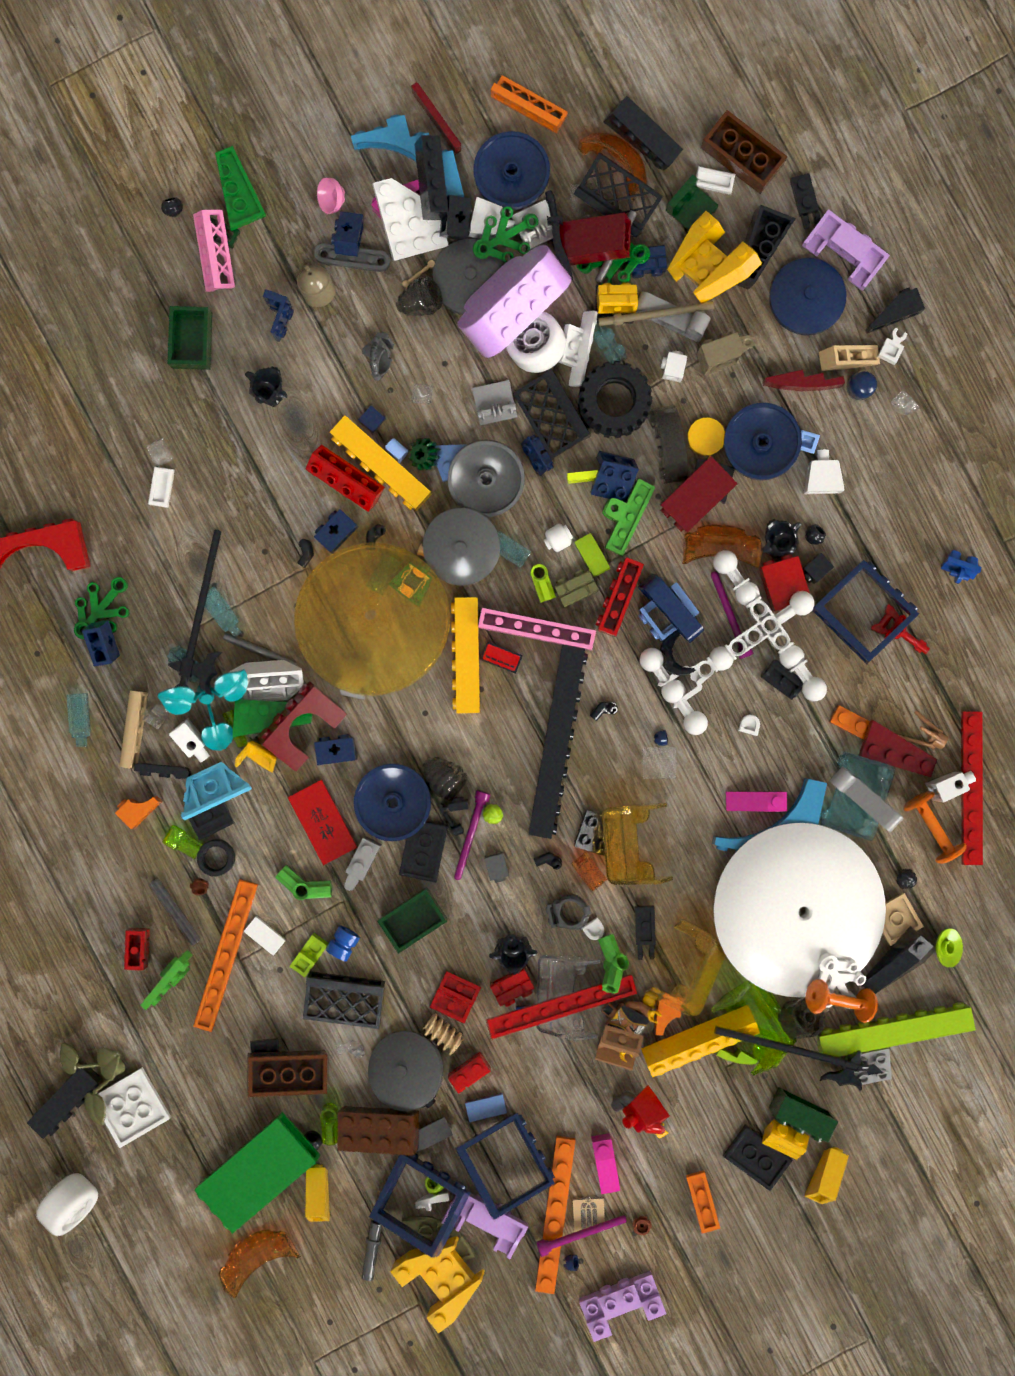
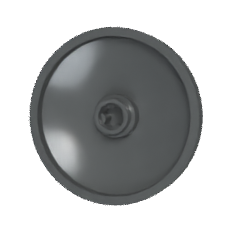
(462, 273)
(486, 477)
(461, 546)
(405, 1071)

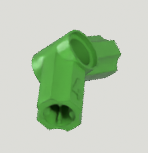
(315, 889)
(613, 964)

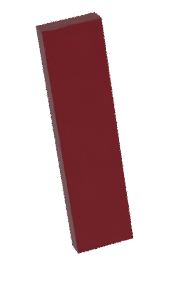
(436, 118)

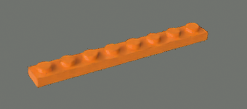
(555, 1213)

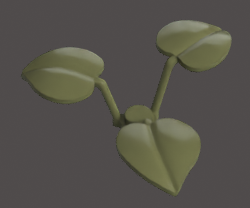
(110, 1066)

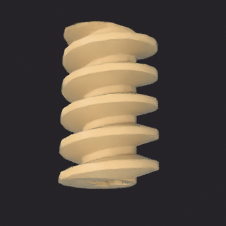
(442, 1033)

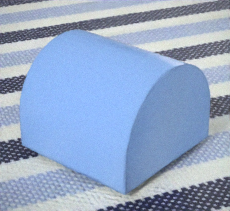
(809, 441)
(396, 450)

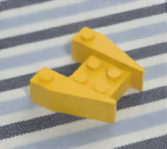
(708, 265)
(445, 1275)

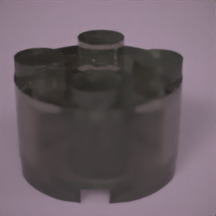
(799, 1021)

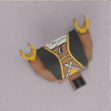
(630, 1017)

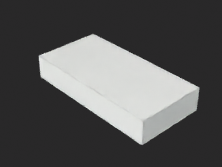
(715, 180)
(161, 487)
(264, 935)

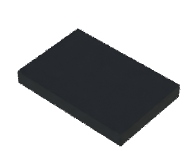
(424, 852)
(757, 1159)

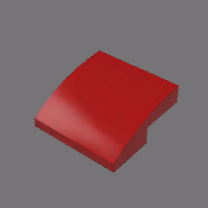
(455, 997)

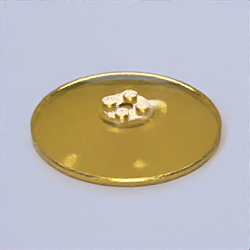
(379, 652)

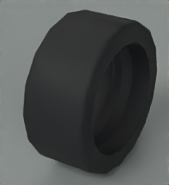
(215, 843)

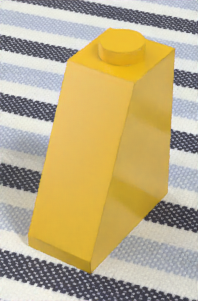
(827, 1176)
(317, 1194)

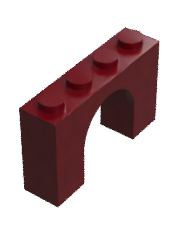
(309, 700)

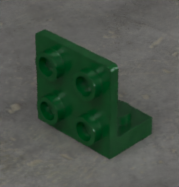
(690, 203)

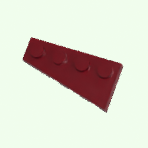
(889, 748)

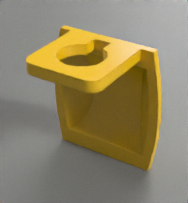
(258, 754)

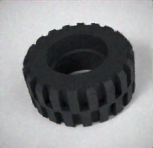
(622, 375)

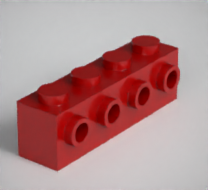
(344, 478)
(620, 597)

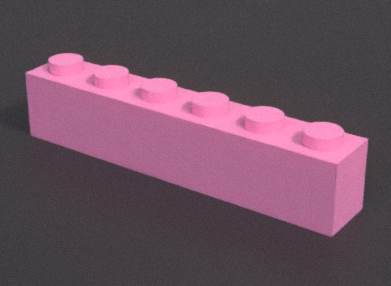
(536, 629)

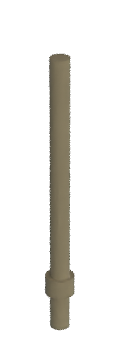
(619, 319)

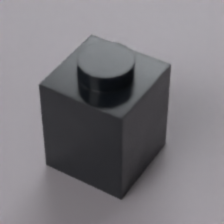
(817, 568)

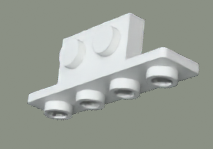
(578, 347)

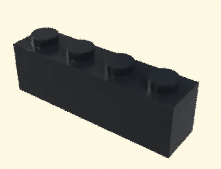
(431, 177)
(59, 1106)

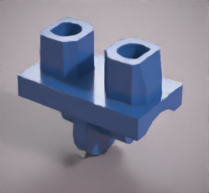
(961, 569)

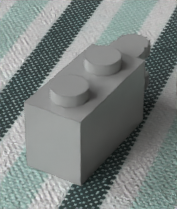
(361, 862)

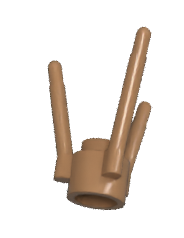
(936, 738)

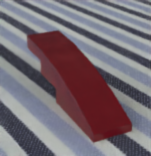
(797, 382)

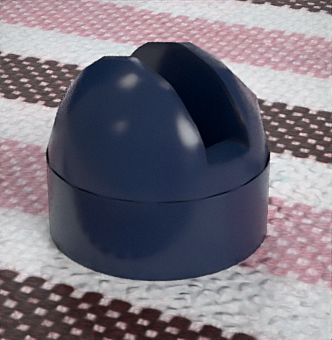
(661, 738)
(572, 1262)

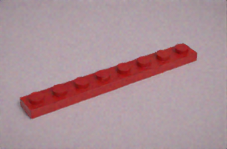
(973, 799)
(557, 1008)

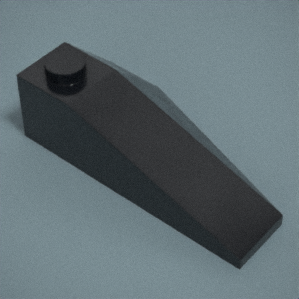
(903, 957)

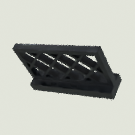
(605, 206)
(562, 401)
(348, 984)

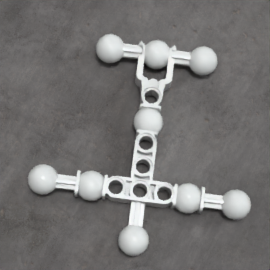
(723, 656)

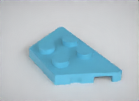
(211, 788)

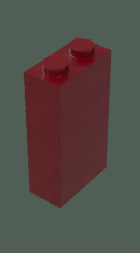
(596, 238)
(698, 494)

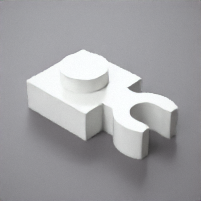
(892, 348)

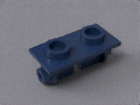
(532, 447)

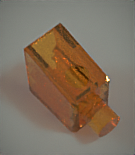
(589, 872)

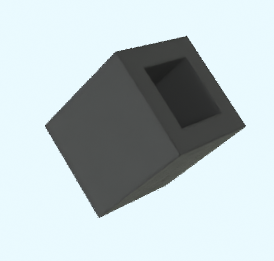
(496, 867)

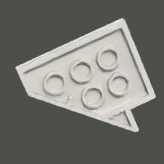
(404, 222)

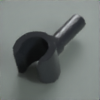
(456, 829)

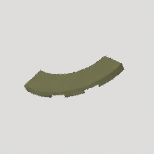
(430, 1227)

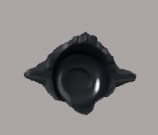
(266, 386)
(781, 538)
(513, 953)

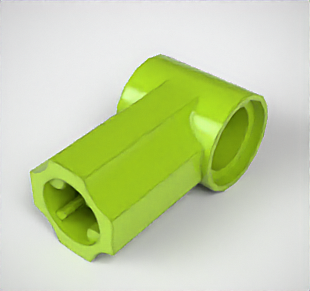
(542, 585)

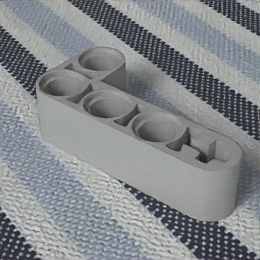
(686, 324)
(866, 798)

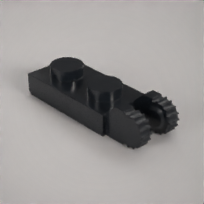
(805, 199)
(163, 770)
(645, 929)

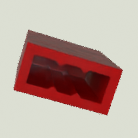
(782, 581)

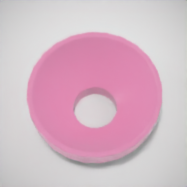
(330, 195)

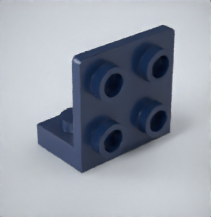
(283, 307)
(614, 476)

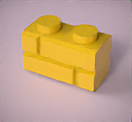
(617, 298)
(785, 1139)

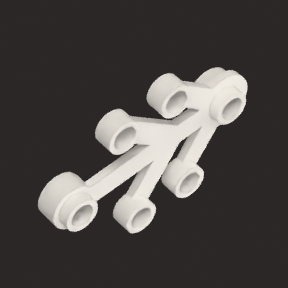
(828, 965)

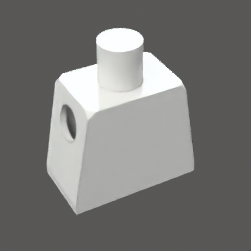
(481, 210)
(823, 475)
(187, 732)
(950, 785)

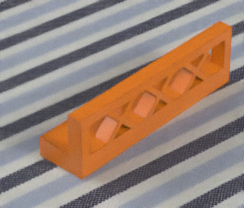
(528, 108)

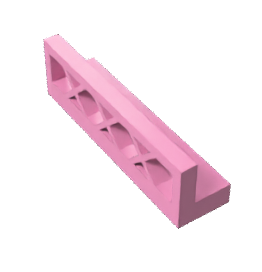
(207, 250)

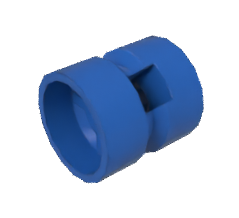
(341, 945)

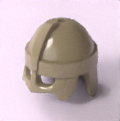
(316, 286)

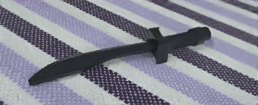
(555, 220)

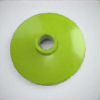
(949, 947)

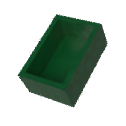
(189, 337)
(412, 920)
(803, 1115)

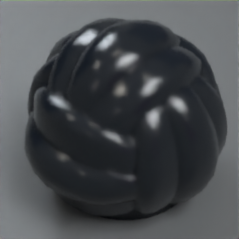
(171, 206)
(815, 534)
(906, 879)
(314, 1138)

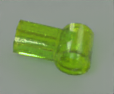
(178, 839)
(329, 1124)

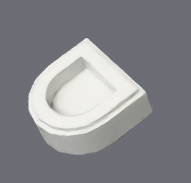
(749, 724)
(594, 929)

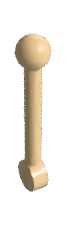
(431, 263)

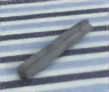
(174, 912)

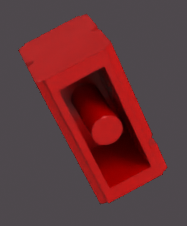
(136, 949)
(511, 987)
(469, 1072)

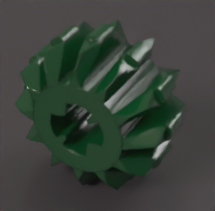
(417, 453)

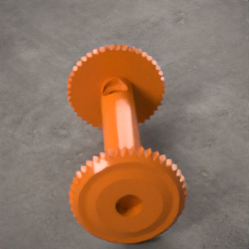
(949, 851)
(864, 1005)

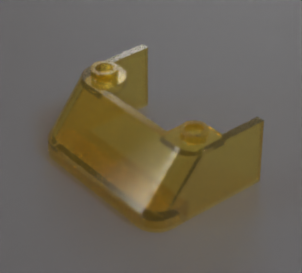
(622, 845)
(692, 999)

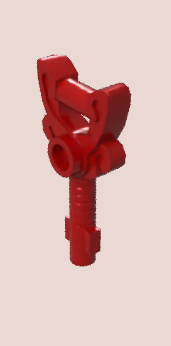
(890, 612)

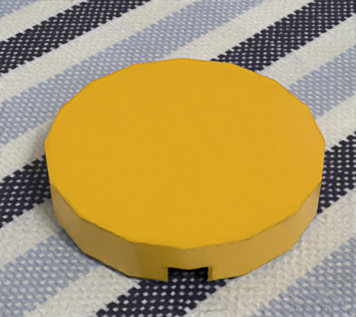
(706, 436)

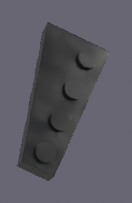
(643, 133)
(764, 236)

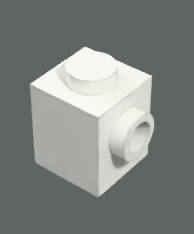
(674, 366)

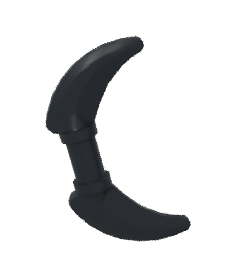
(671, 665)

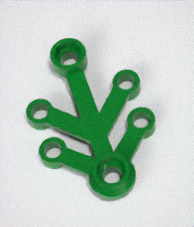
(502, 236)
(634, 260)
(99, 610)

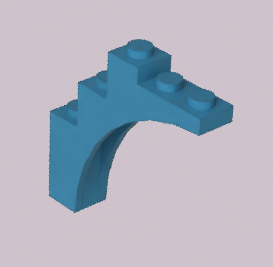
(397, 139)
(804, 810)

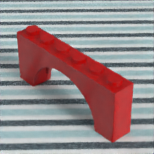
(63, 538)

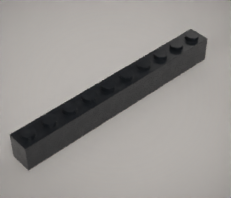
(556, 742)

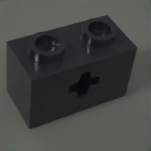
(452, 227)

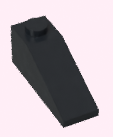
(904, 306)

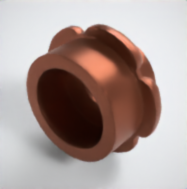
(199, 886)
(642, 1230)

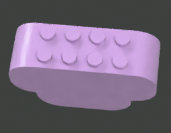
(512, 299)

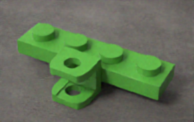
(627, 515)
(172, 974)

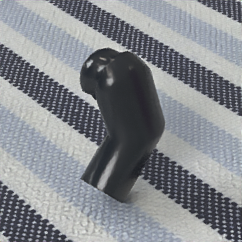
(375, 533)
(307, 551)
(604, 708)
(550, 859)

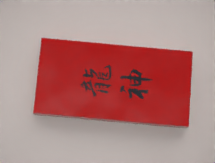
(322, 822)

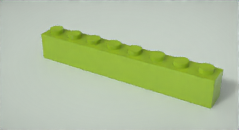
(897, 1030)

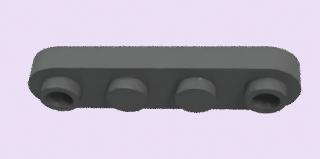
(366, 259)

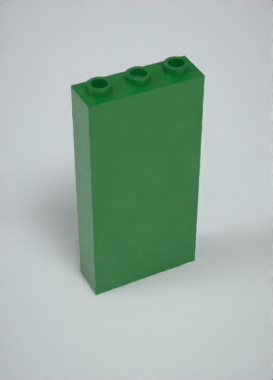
(257, 1172)

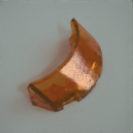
(619, 150)
(714, 538)
(252, 1254)

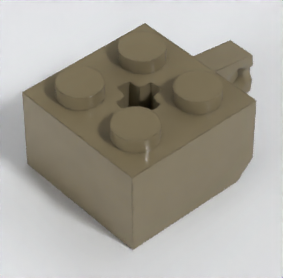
(722, 352)

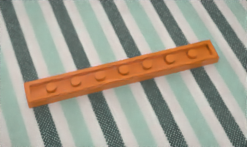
(225, 955)

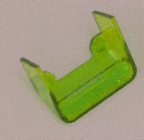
(765, 1012)

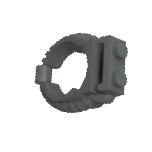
(379, 354)
(556, 915)

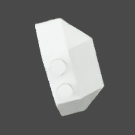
(271, 680)

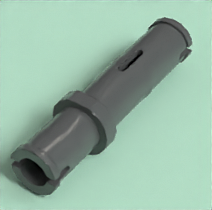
(373, 1242)

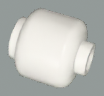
(558, 537)

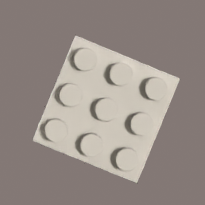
(133, 1107)

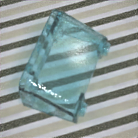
(844, 812)

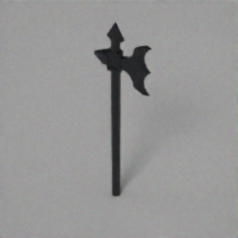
(205, 670)
(842, 1077)

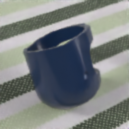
(861, 385)

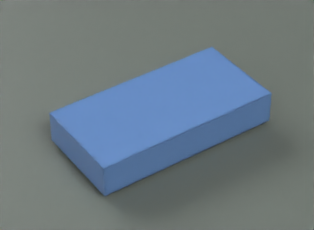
(485, 1107)

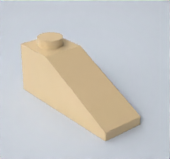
(848, 357)

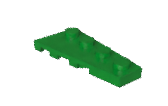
(239, 196)
(255, 715)

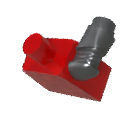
(642, 1111)

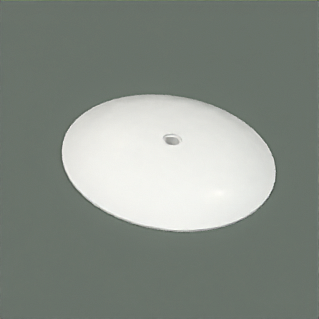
(770, 883)

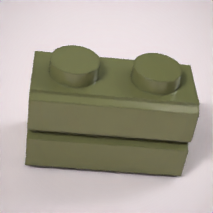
(576, 588)

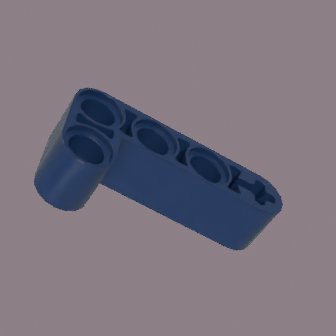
(673, 609)

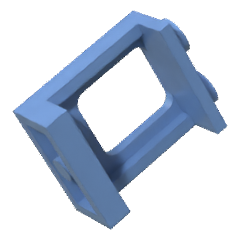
(645, 618)

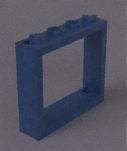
(857, 647)
(537, 1156)
(404, 1231)

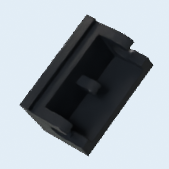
(782, 679)

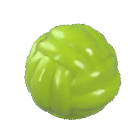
(492, 814)
(432, 1186)

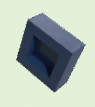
(372, 419)

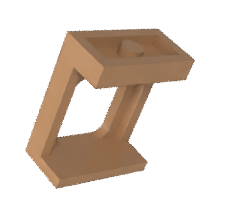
(618, 1040)

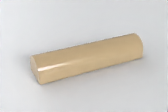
(133, 729)

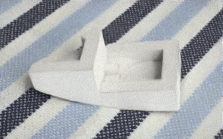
(427, 1200)

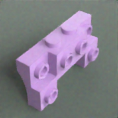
(849, 244)
(506, 1227)
(620, 1299)

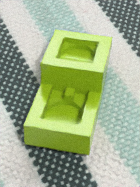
(592, 555)
(309, 955)
(740, 1056)

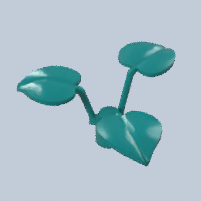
(230, 685)

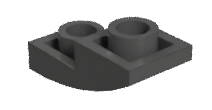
(433, 1133)

